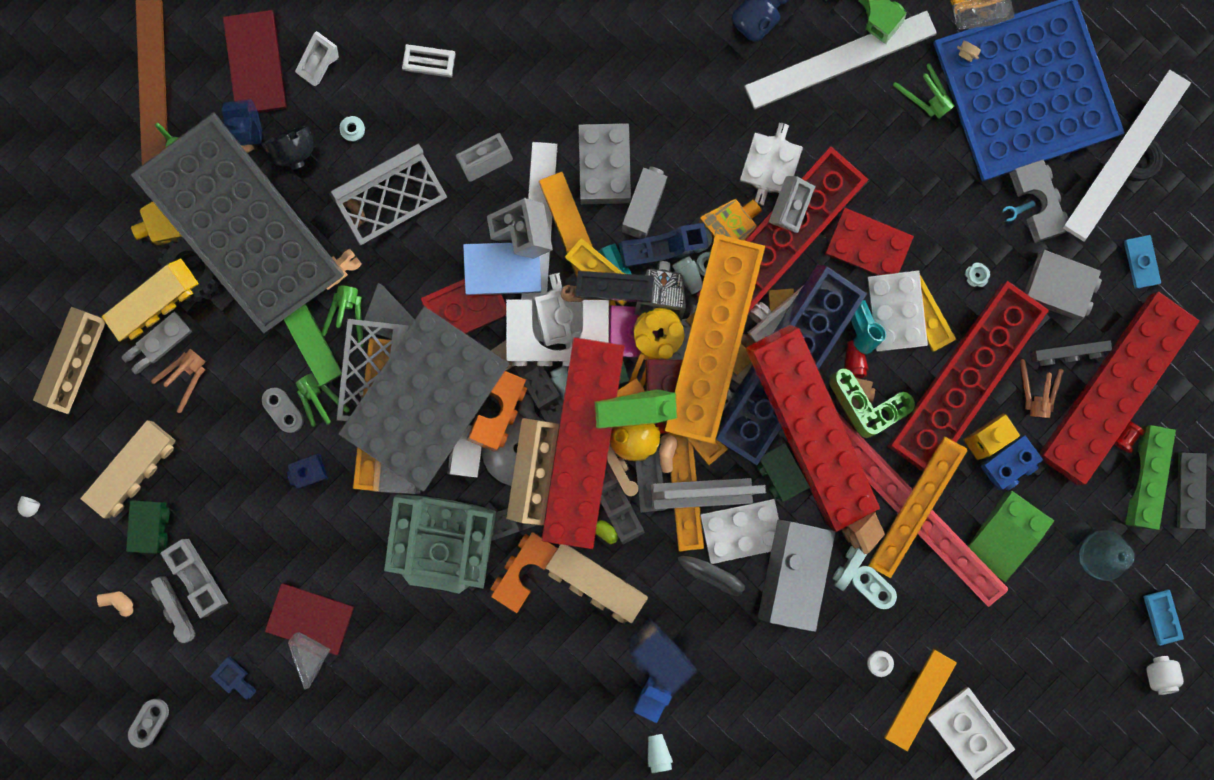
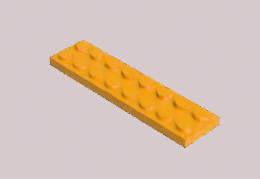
(715, 337)

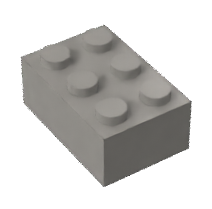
(604, 163)

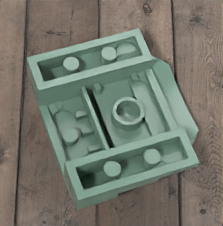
(439, 542)

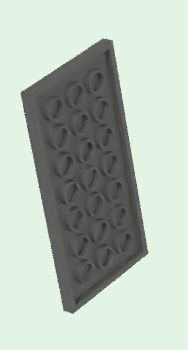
(237, 223)

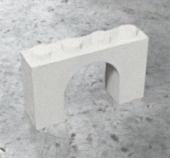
(524, 346)

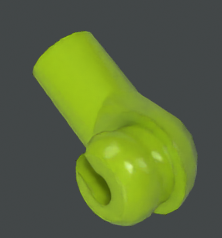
(606, 532)

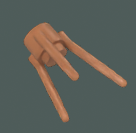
(190, 363)
(1041, 405)

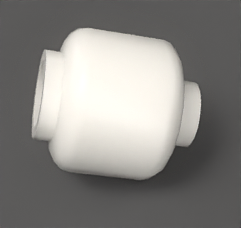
(1165, 675)

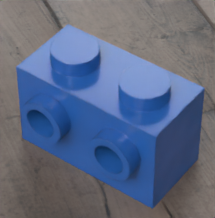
(1011, 463)

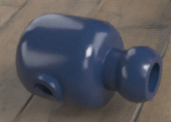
(757, 17)

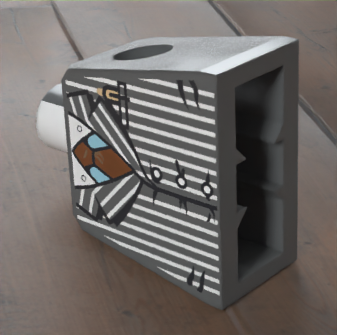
(667, 291)

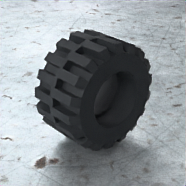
(182, 250)

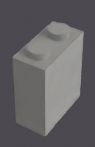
(644, 202)
(1063, 285)

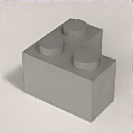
(523, 226)

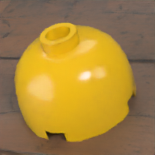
(635, 441)

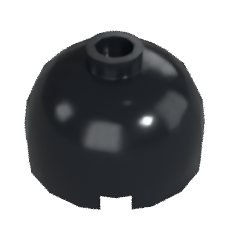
(290, 148)

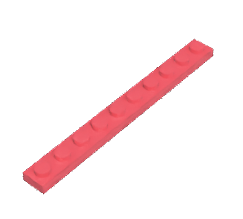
(934, 530)

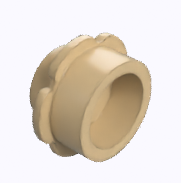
(968, 51)

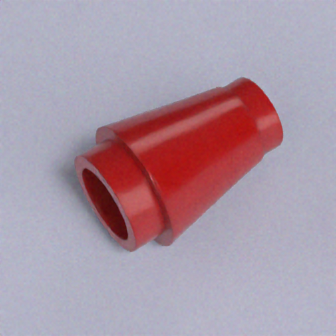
(855, 361)

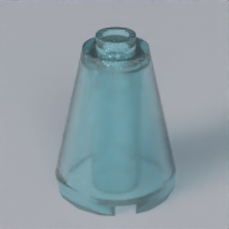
(1106, 555)

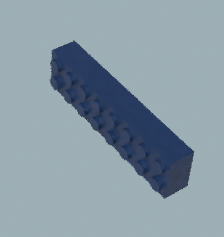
(821, 314)
(660, 656)

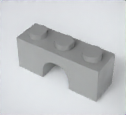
(1036, 180)
(202, 588)

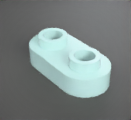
(845, 574)
(873, 587)

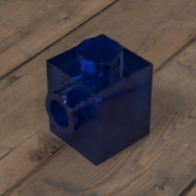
(307, 472)

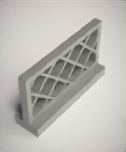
(377, 175)
(398, 333)
(704, 493)

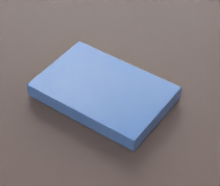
(497, 270)

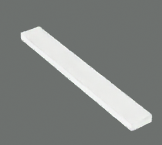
(837, 61)
(1126, 155)
(542, 166)

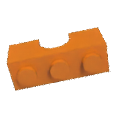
(491, 432)
(510, 589)

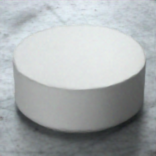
(880, 663)

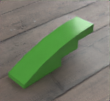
(313, 345)

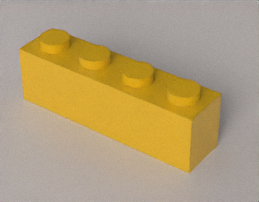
(150, 299)

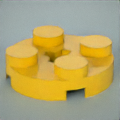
(659, 347)

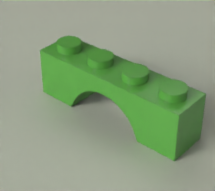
(883, 18)
(1148, 500)

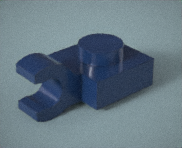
(230, 677)

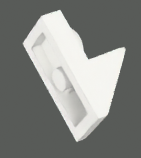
(316, 59)

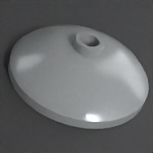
(502, 462)

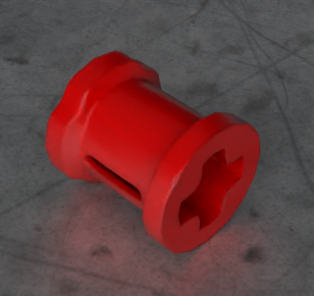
(1129, 437)

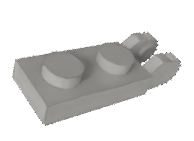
(158, 341)
(173, 609)

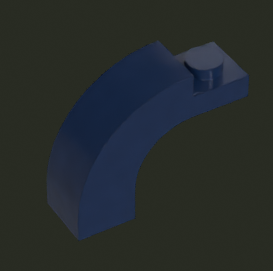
(243, 121)
(665, 247)

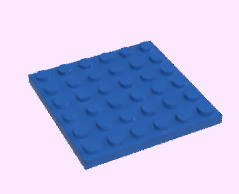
(1030, 90)

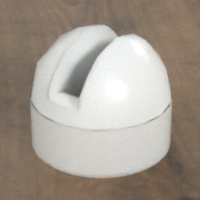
(27, 506)

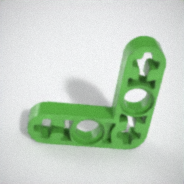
(866, 412)

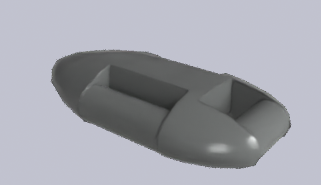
(713, 575)

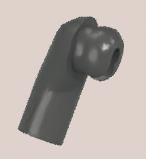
(527, 408)

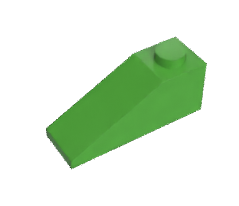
(636, 409)

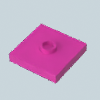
(621, 329)

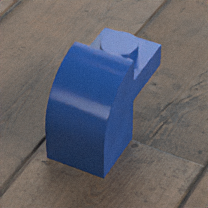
(651, 701)

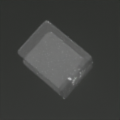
(388, 481)

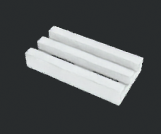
(428, 70)

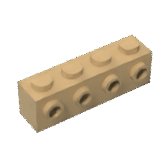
(69, 360)
(128, 469)
(532, 471)
(597, 583)

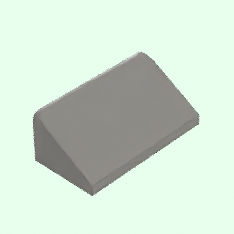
(484, 157)
(792, 203)

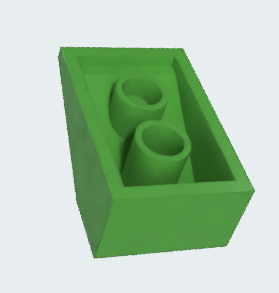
(1009, 534)

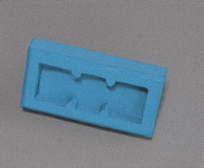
(1142, 262)
(1163, 617)

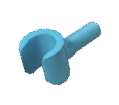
(1017, 210)

